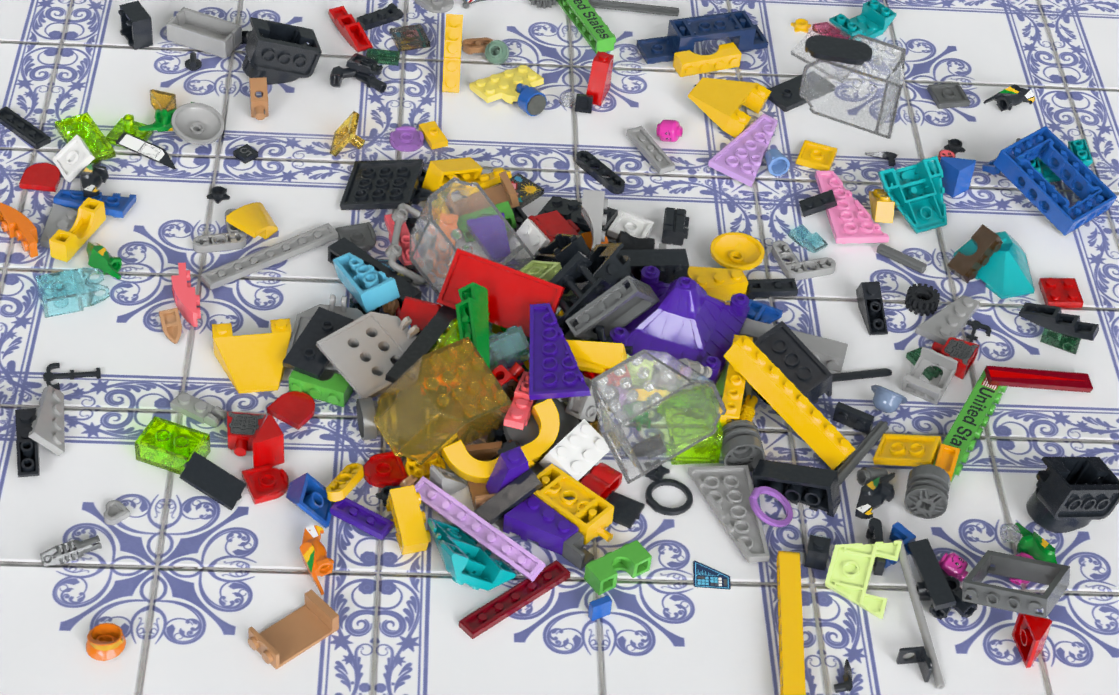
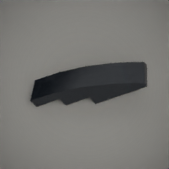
(1054, 320)

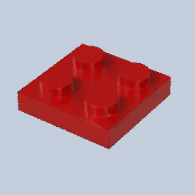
(1061, 292)

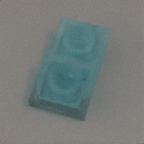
(806, 240)

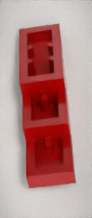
(350, 29)

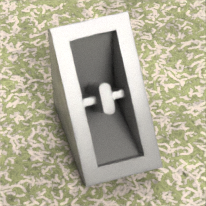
(446, 480)

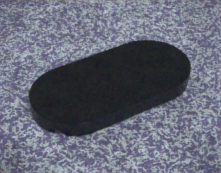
(838, 49)

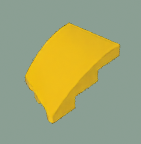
(253, 220)

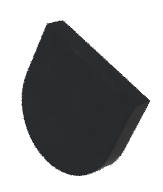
(364, 64)

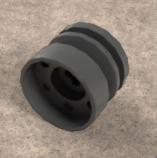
(365, 416)
(742, 444)
(927, 491)

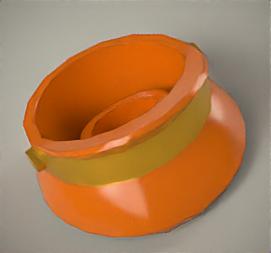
(105, 641)

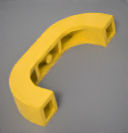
(478, 471)

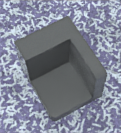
(574, 551)

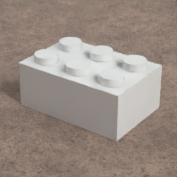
(577, 451)

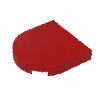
(41, 177)
(293, 408)
(384, 470)
(265, 483)

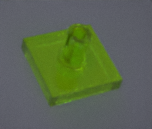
(127, 125)

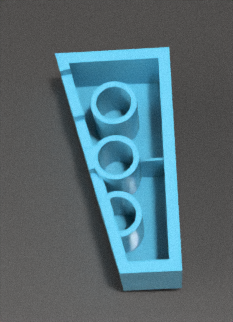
(365, 283)

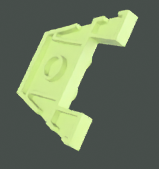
(852, 569)

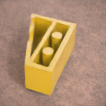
(442, 171)
(719, 282)
(408, 519)

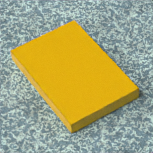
(907, 450)

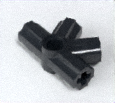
(965, 609)

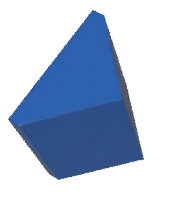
(956, 174)

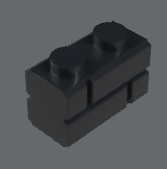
(674, 226)

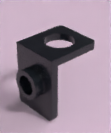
(920, 657)

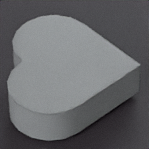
(115, 512)

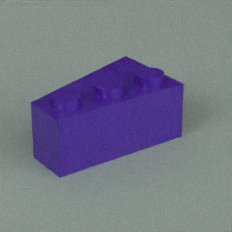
(539, 523)

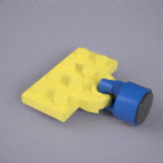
(513, 86)

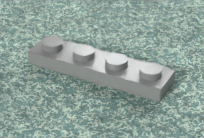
(650, 150)

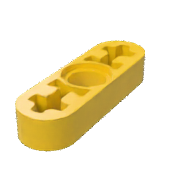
(345, 482)

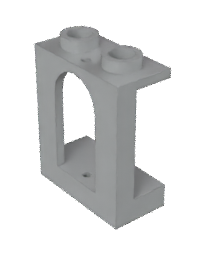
(922, 389)

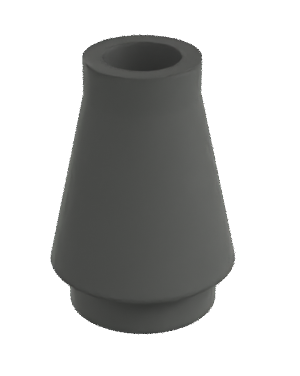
(869, 474)

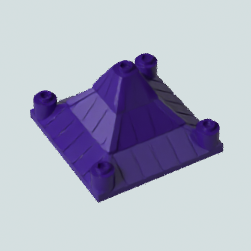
(685, 322)

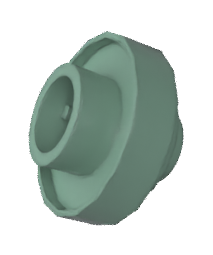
(497, 52)

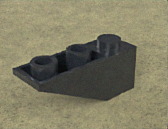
(871, 307)

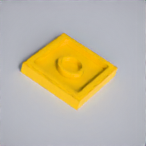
(816, 156)

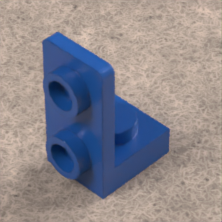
(900, 532)

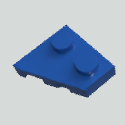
(763, 312)

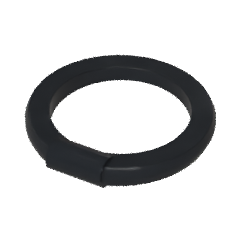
(665, 510)

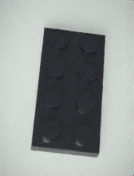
(572, 210)

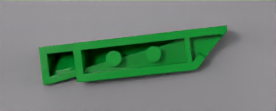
(474, 318)

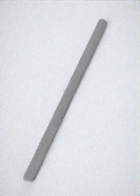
(920, 617)

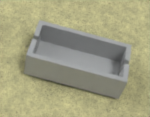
(204, 32)

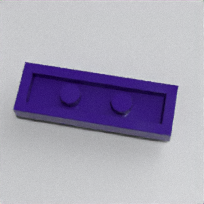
(362, 518)

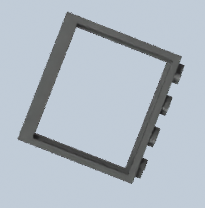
(613, 309)
(1021, 568)

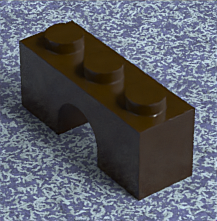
(968, 266)

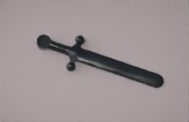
(861, 374)

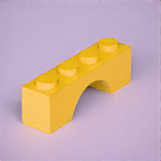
(689, 63)
(89, 218)

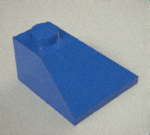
(310, 498)

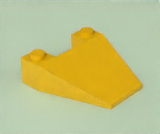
(723, 99)
(253, 360)

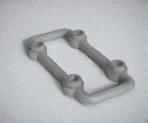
(394, 250)

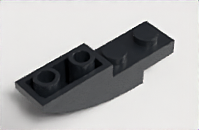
(27, 449)

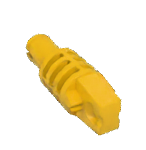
(747, 409)

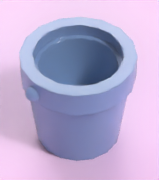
(776, 162)

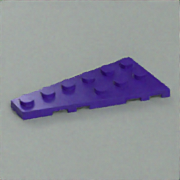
(551, 361)

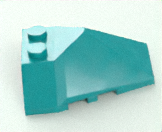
(918, 193)
(1007, 269)
(466, 560)

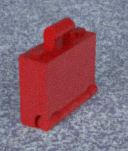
(553, 224)

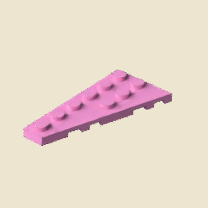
(848, 219)

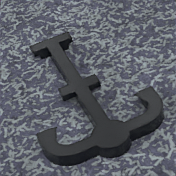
(976, 325)
(49, 376)

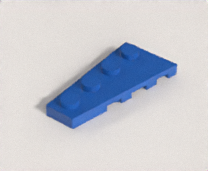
(114, 205)

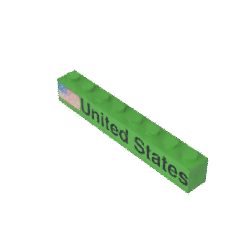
(589, 24)
(972, 419)

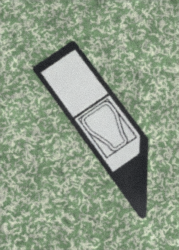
(145, 149)

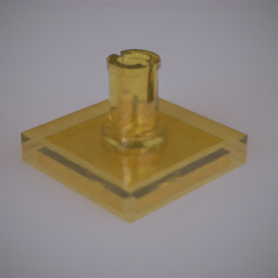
(346, 134)

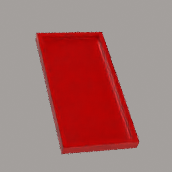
(508, 289)

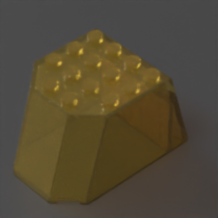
(441, 401)

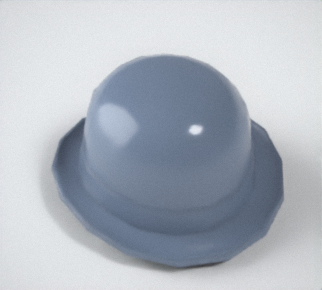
(887, 400)

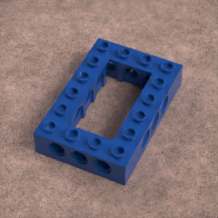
(1016, 166)

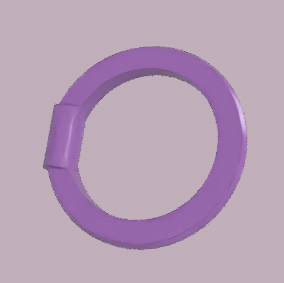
(761, 515)

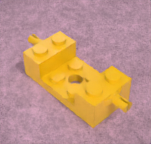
(585, 511)

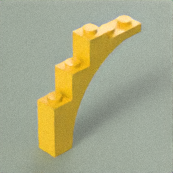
(452, 53)

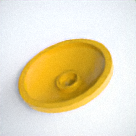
(737, 251)

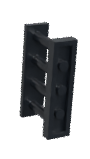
(566, 278)

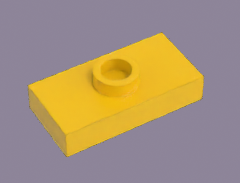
(433, 135)

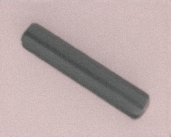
(901, 258)

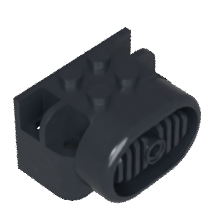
(280, 52)
(606, 264)
(795, 362)
(1072, 493)

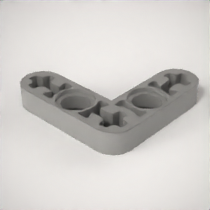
(236, 237)
(797, 269)

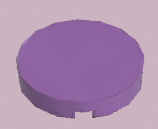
(406, 139)

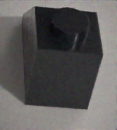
(817, 552)

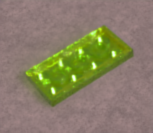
(90, 133)

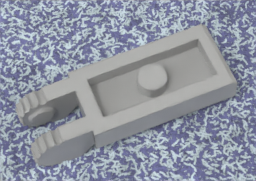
(197, 409)

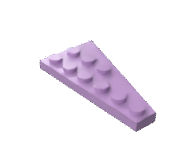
(746, 152)

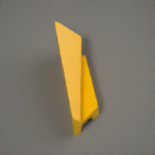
(597, 356)

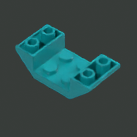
(870, 23)
(1078, 147)

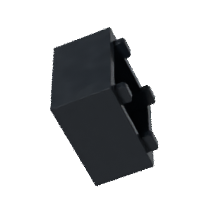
(136, 25)
(563, 249)

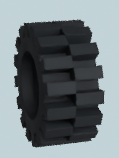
(927, 305)

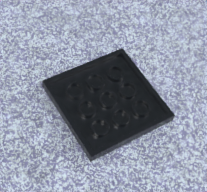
(382, 184)

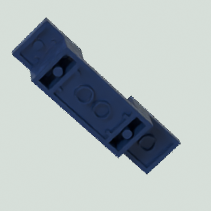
(686, 31)

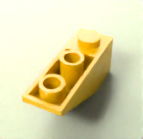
(881, 206)

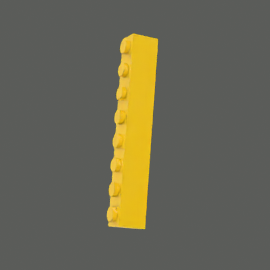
(789, 402)

